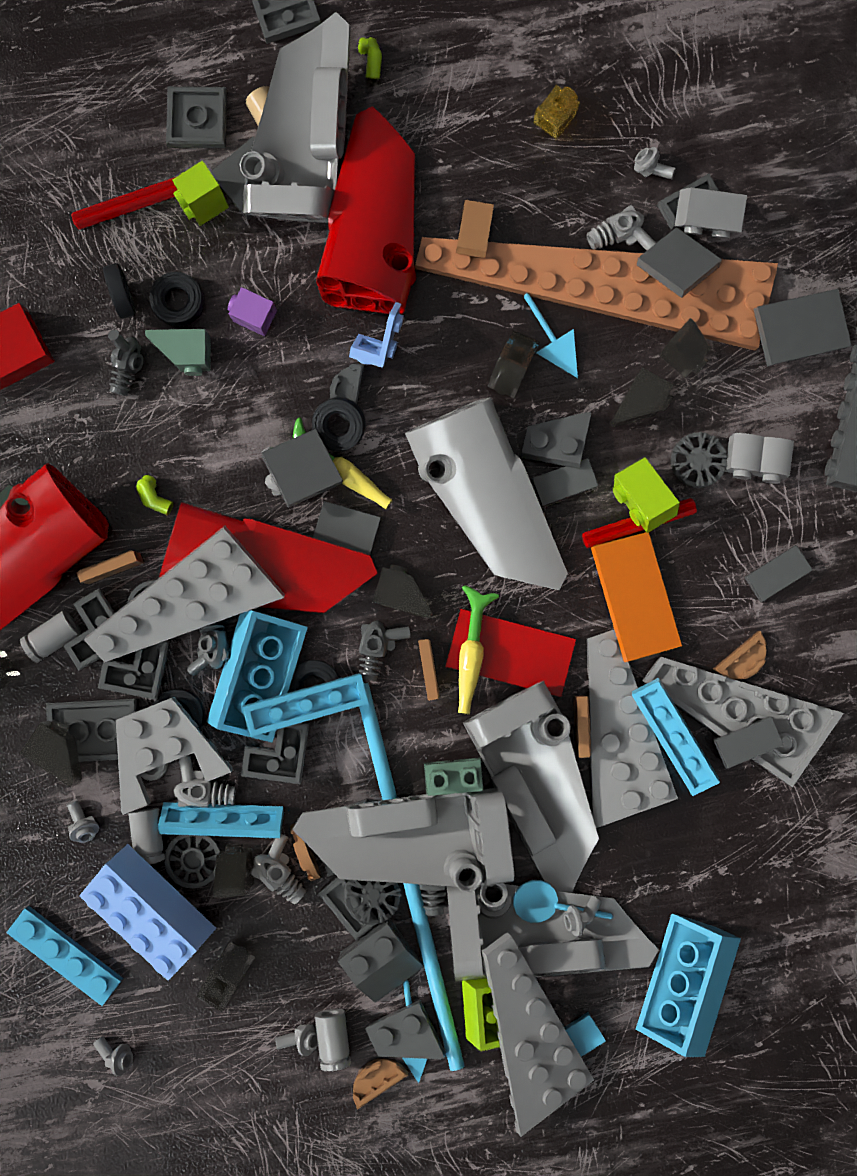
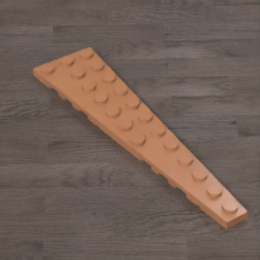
(614, 285)

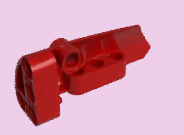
(371, 221)
(43, 538)
(306, 569)

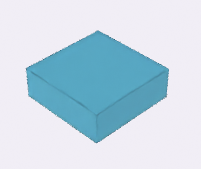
(584, 1034)

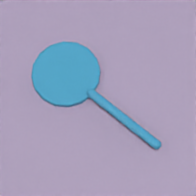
(538, 901)

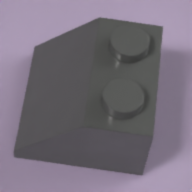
(379, 960)

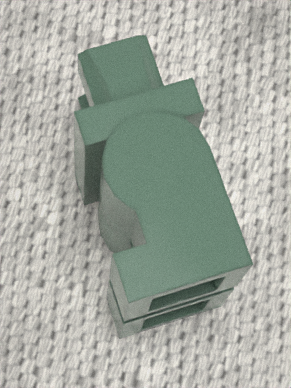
(453, 777)

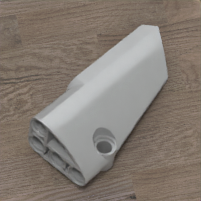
(301, 128)
(489, 493)
(538, 782)
(415, 839)
(544, 945)

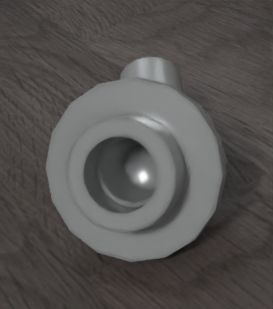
(647, 163)
(83, 828)
(576, 920)
(304, 1038)
(118, 1060)

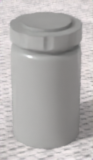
(50, 636)
(145, 834)
(332, 1039)

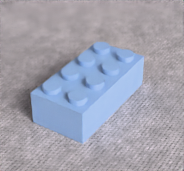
(147, 911)

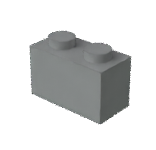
(710, 211)

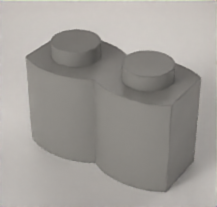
(759, 457)

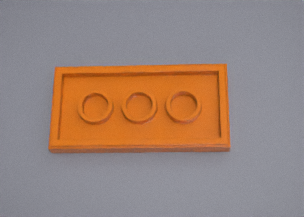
(636, 596)

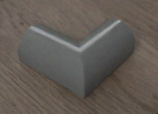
(94, 611)
(140, 678)
(282, 763)

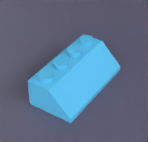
(258, 668)
(688, 985)

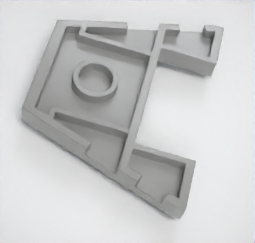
(156, 738)

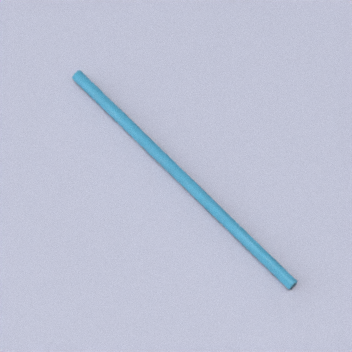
(414, 896)

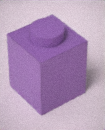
(251, 311)

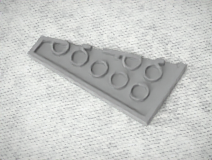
(198, 591)
(731, 704)
(625, 754)
(533, 1043)

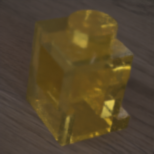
(554, 119)

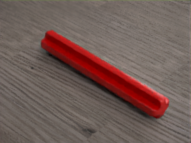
(124, 204)
(627, 526)

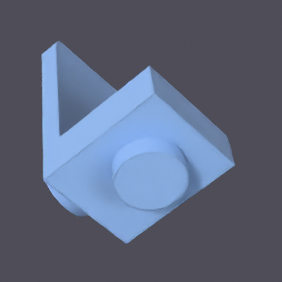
(376, 352)

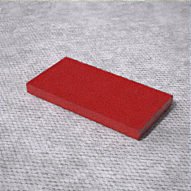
(516, 653)

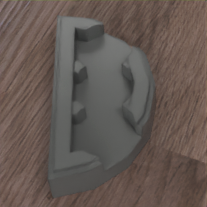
(348, 384)

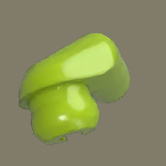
(374, 56)
(149, 498)

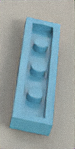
(305, 704)
(675, 737)
(222, 820)
(64, 955)

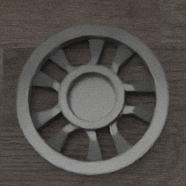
(699, 460)
(191, 860)
(371, 896)

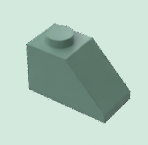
(184, 348)

